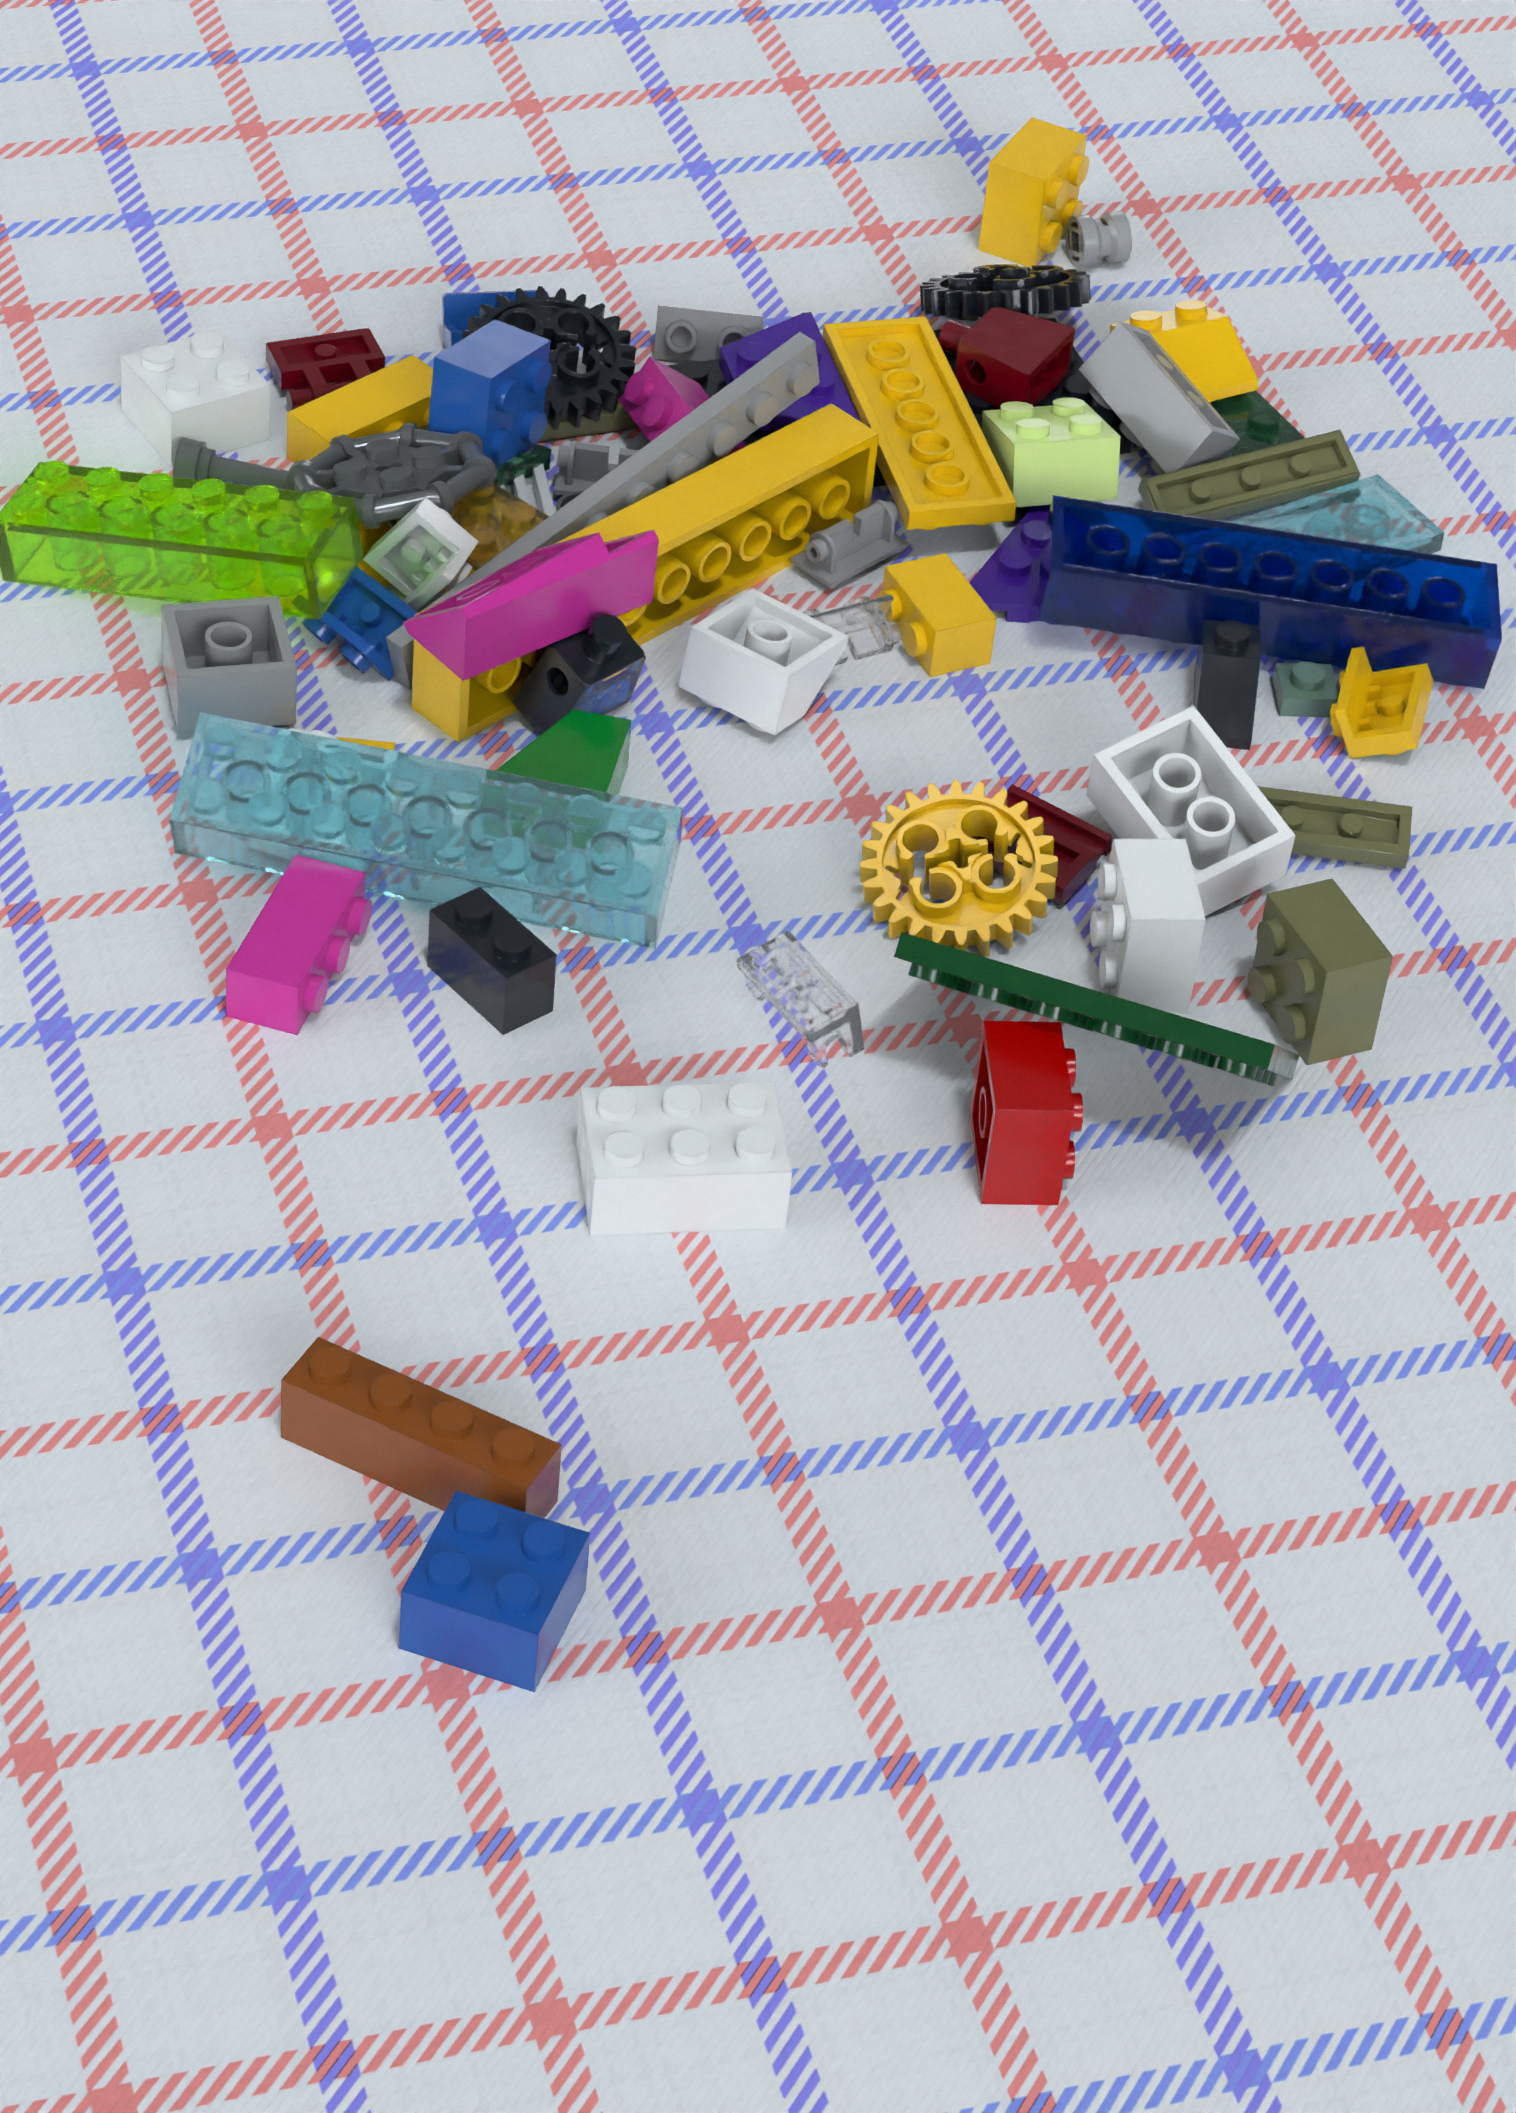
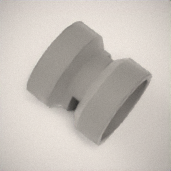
(1098, 239)

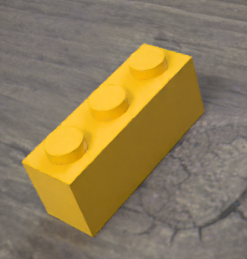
(362, 408)

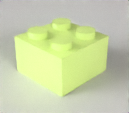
(1054, 451)

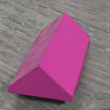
(538, 601)

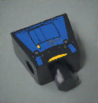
(595, 664)

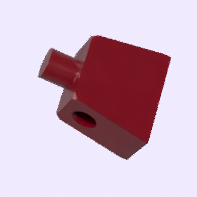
(1009, 356)

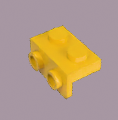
(1380, 708)

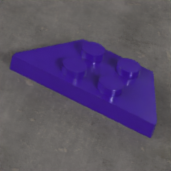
(748, 351)
(1012, 573)

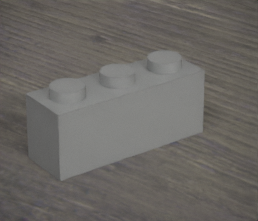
(1156, 401)

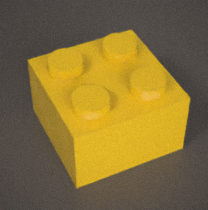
(1033, 192)

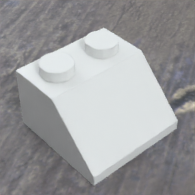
(760, 660)

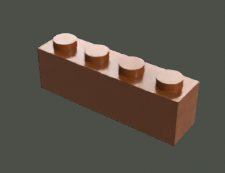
(413, 1434)

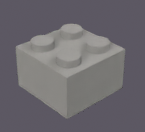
(229, 661)

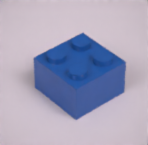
(493, 388)
(494, 1590)

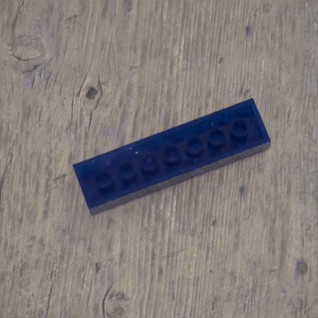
(1307, 592)

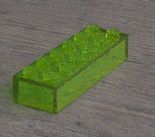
(178, 538)

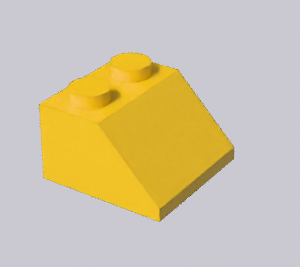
(1201, 346)

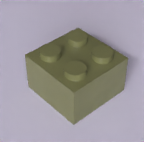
(1319, 971)

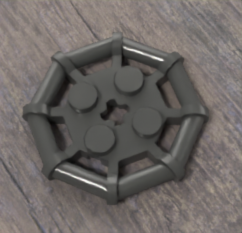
(396, 471)

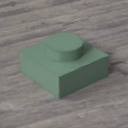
(1304, 689)

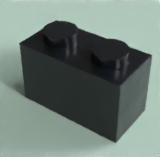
(491, 960)

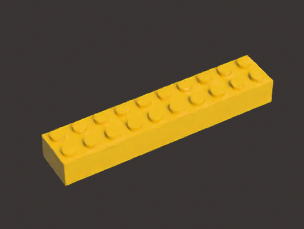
(715, 540)

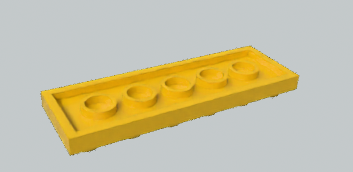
(927, 432)

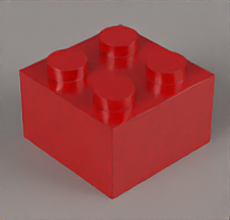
(1024, 1113)

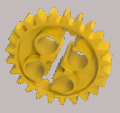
(959, 868)

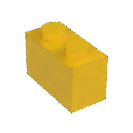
(939, 615)

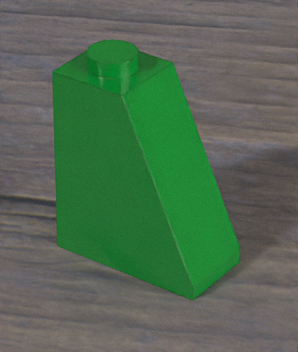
(579, 752)

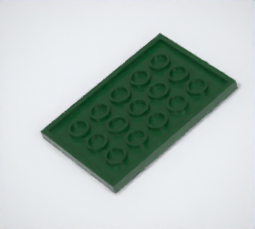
(1095, 1011)

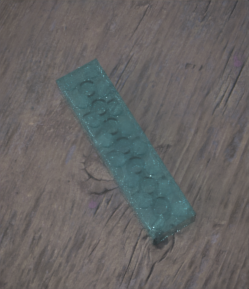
(428, 828)

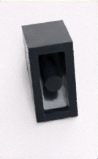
(1228, 679)

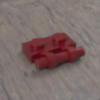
(317, 360)

